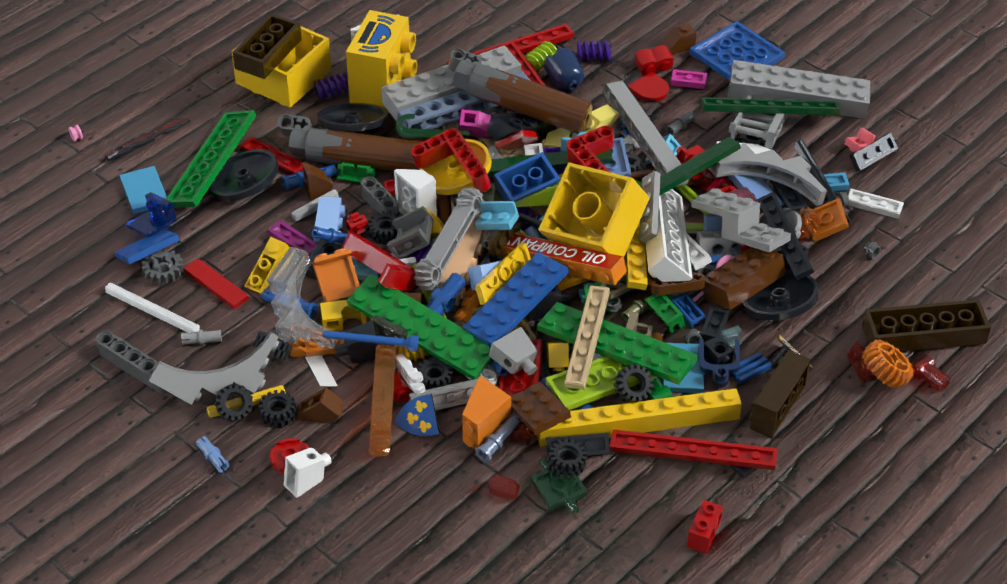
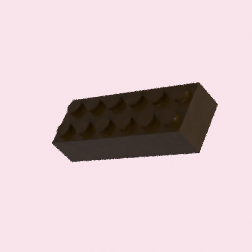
(928, 325)

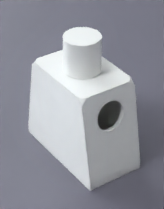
(304, 470)

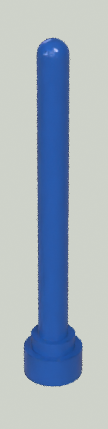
(410, 343)

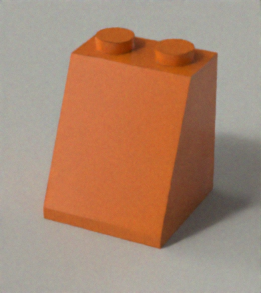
(484, 412)

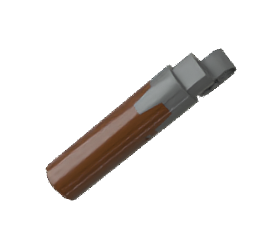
(518, 93)
(347, 147)

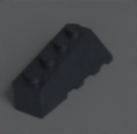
(509, 123)

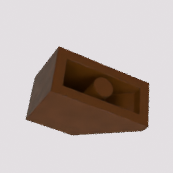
(680, 39)
(315, 181)
(320, 407)

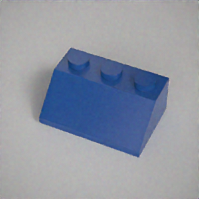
(525, 178)

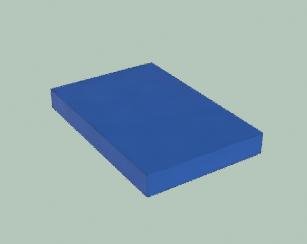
(146, 246)

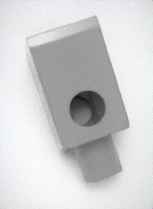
(515, 352)

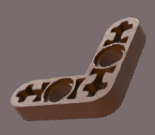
(658, 287)

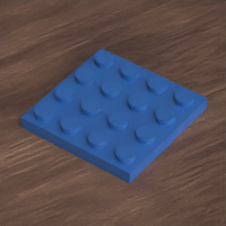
(735, 43)

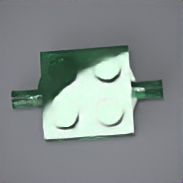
(558, 490)

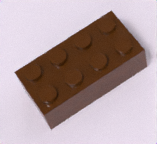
(743, 277)

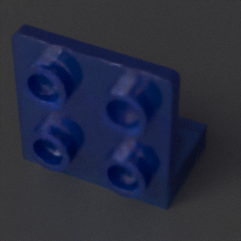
(160, 216)

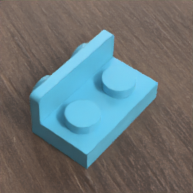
(497, 215)

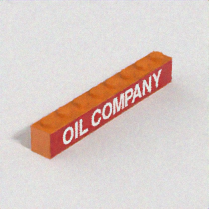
(580, 261)

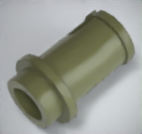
(637, 307)

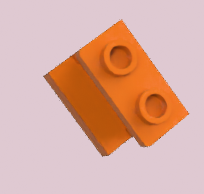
(336, 275)

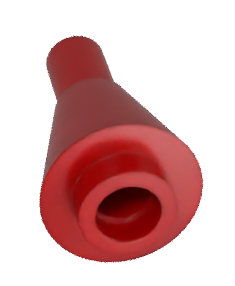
(401, 389)

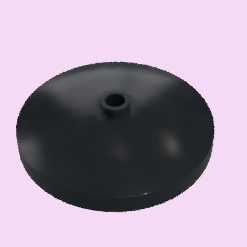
(352, 117)
(244, 175)
(783, 298)

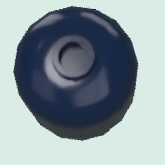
(564, 70)

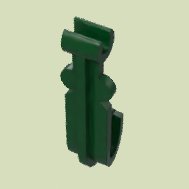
(415, 133)

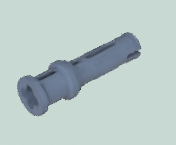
(495, 441)

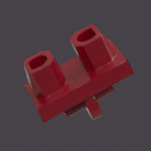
(718, 183)

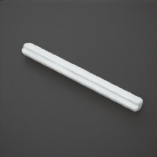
(151, 308)

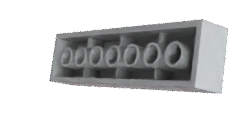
(439, 82)
(783, 83)

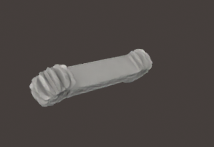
(430, 270)

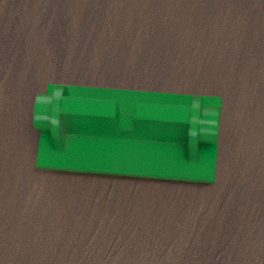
(349, 173)

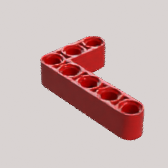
(447, 144)
(583, 148)
(393, 271)

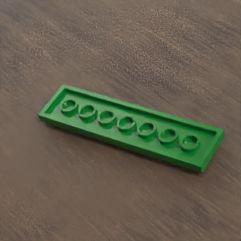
(210, 158)
(436, 333)
(622, 344)

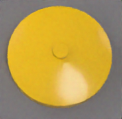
(449, 175)

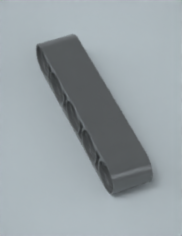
(127, 358)

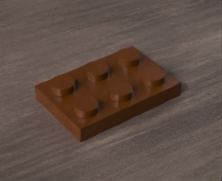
(538, 408)

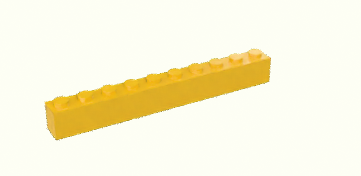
(651, 415)

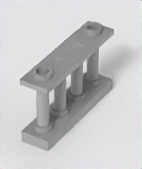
(771, 130)

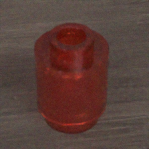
(503, 487)

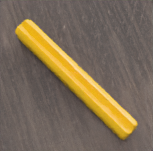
(235, 404)

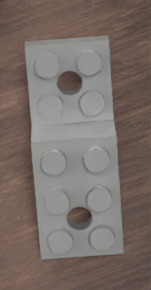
(741, 220)

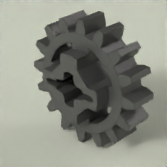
(162, 266)

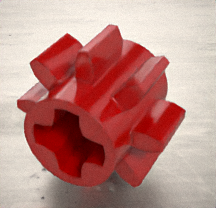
(356, 223)

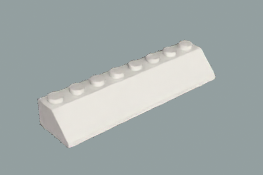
(669, 251)

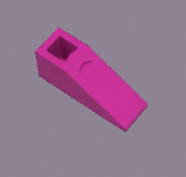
(475, 123)

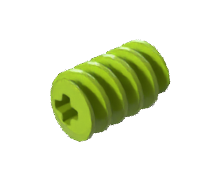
(539, 54)

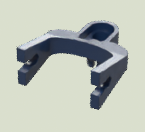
(718, 370)

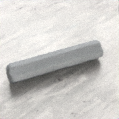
(311, 207)

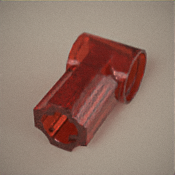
(926, 369)

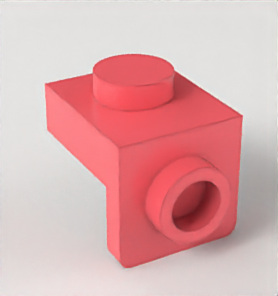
(862, 139)

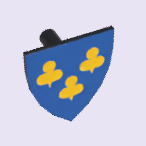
(419, 416)

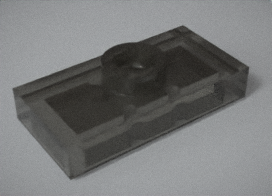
(388, 328)

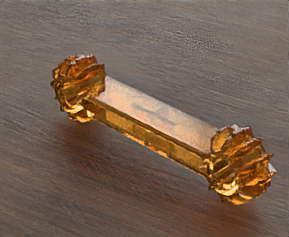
(382, 400)

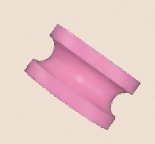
(75, 133)

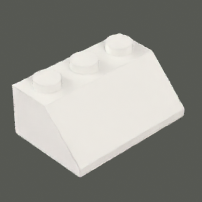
(414, 190)

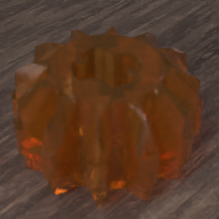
(810, 222)

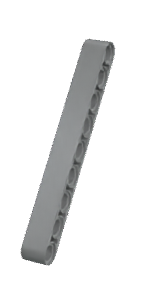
(641, 128)

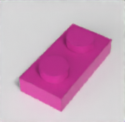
(688, 79)

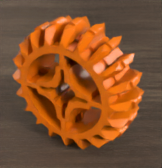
(888, 363)

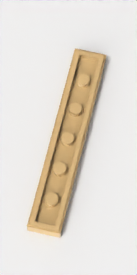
(587, 337)

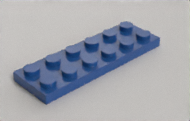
(516, 299)

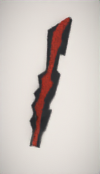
(145, 138)

